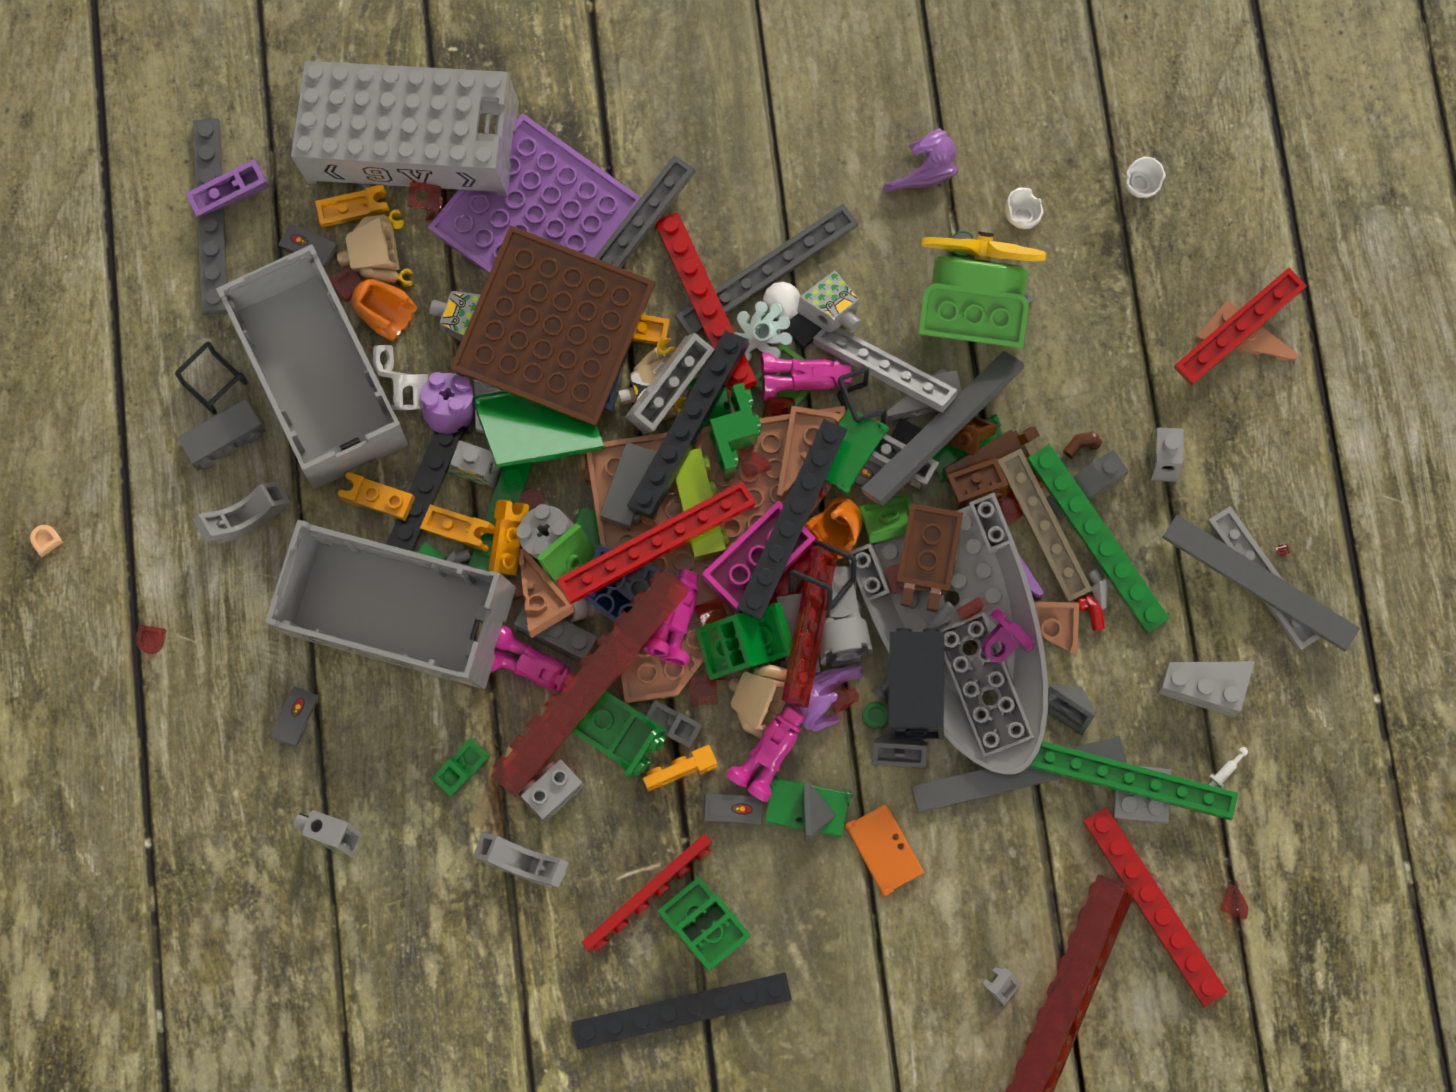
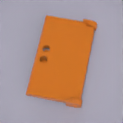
(886, 856)

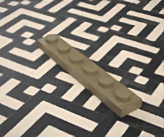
(1044, 525)

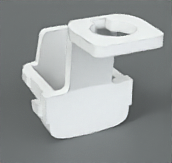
(400, 380)

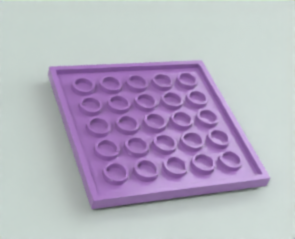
(549, 195)

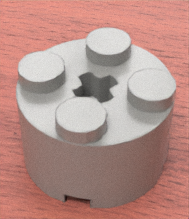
(542, 528)
(845, 641)

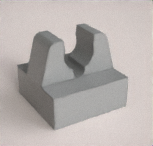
(1003, 986)

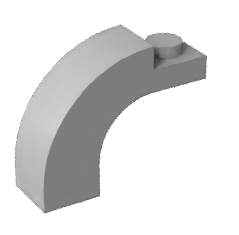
(245, 516)
(520, 861)

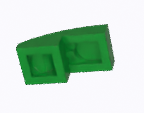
(461, 767)

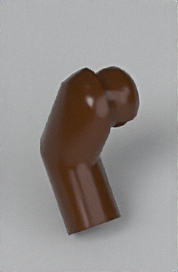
(1082, 440)

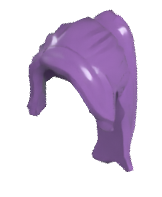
(937, 165)
(823, 696)

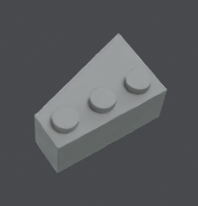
(1208, 684)

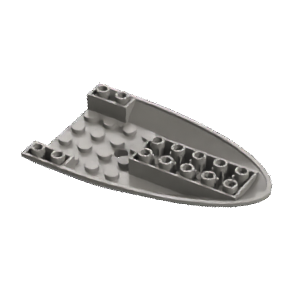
(989, 567)

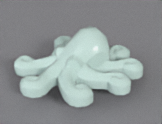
(764, 331)

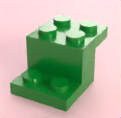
(734, 431)
(744, 642)
(704, 924)

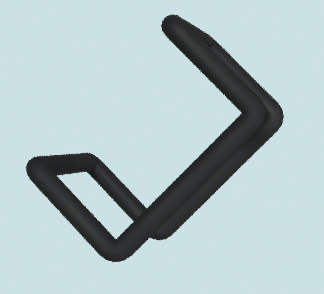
(238, 376)
(844, 391)
(802, 576)

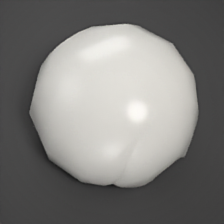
(1144, 177)
(1023, 208)
(785, 295)

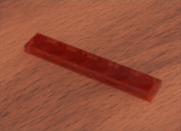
(809, 629)

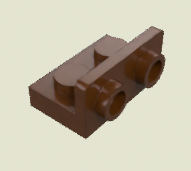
(971, 434)
(978, 482)

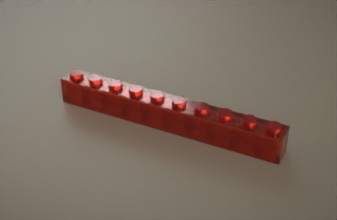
(591, 681)
(1073, 986)

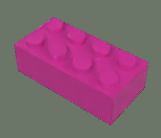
(733, 569)

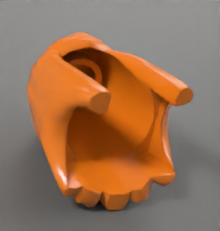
(383, 307)
(837, 524)

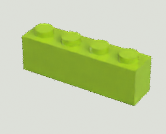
(692, 489)

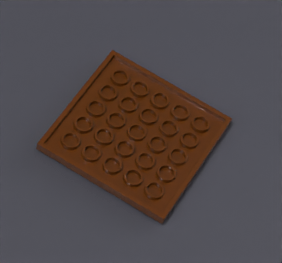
(553, 326)

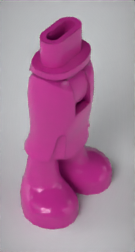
(804, 374)
(677, 624)
(532, 664)
(770, 752)

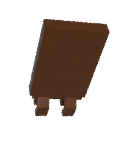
(996, 448)
(928, 553)

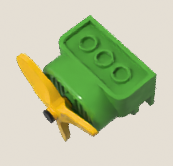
(977, 296)

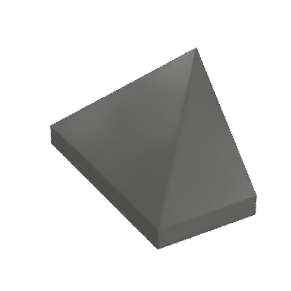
(1070, 706)
(899, 752)
(816, 812)

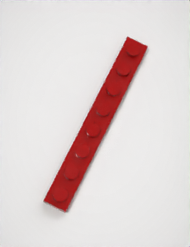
(700, 290)
(655, 542)
(1155, 907)

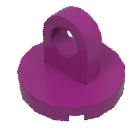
(1009, 635)

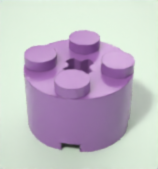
(447, 402)

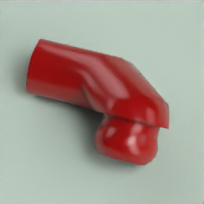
(1095, 610)

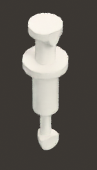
(1227, 770)

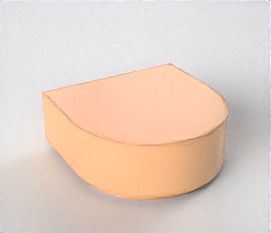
(45, 539)

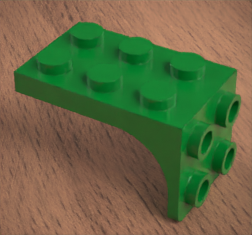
(622, 733)

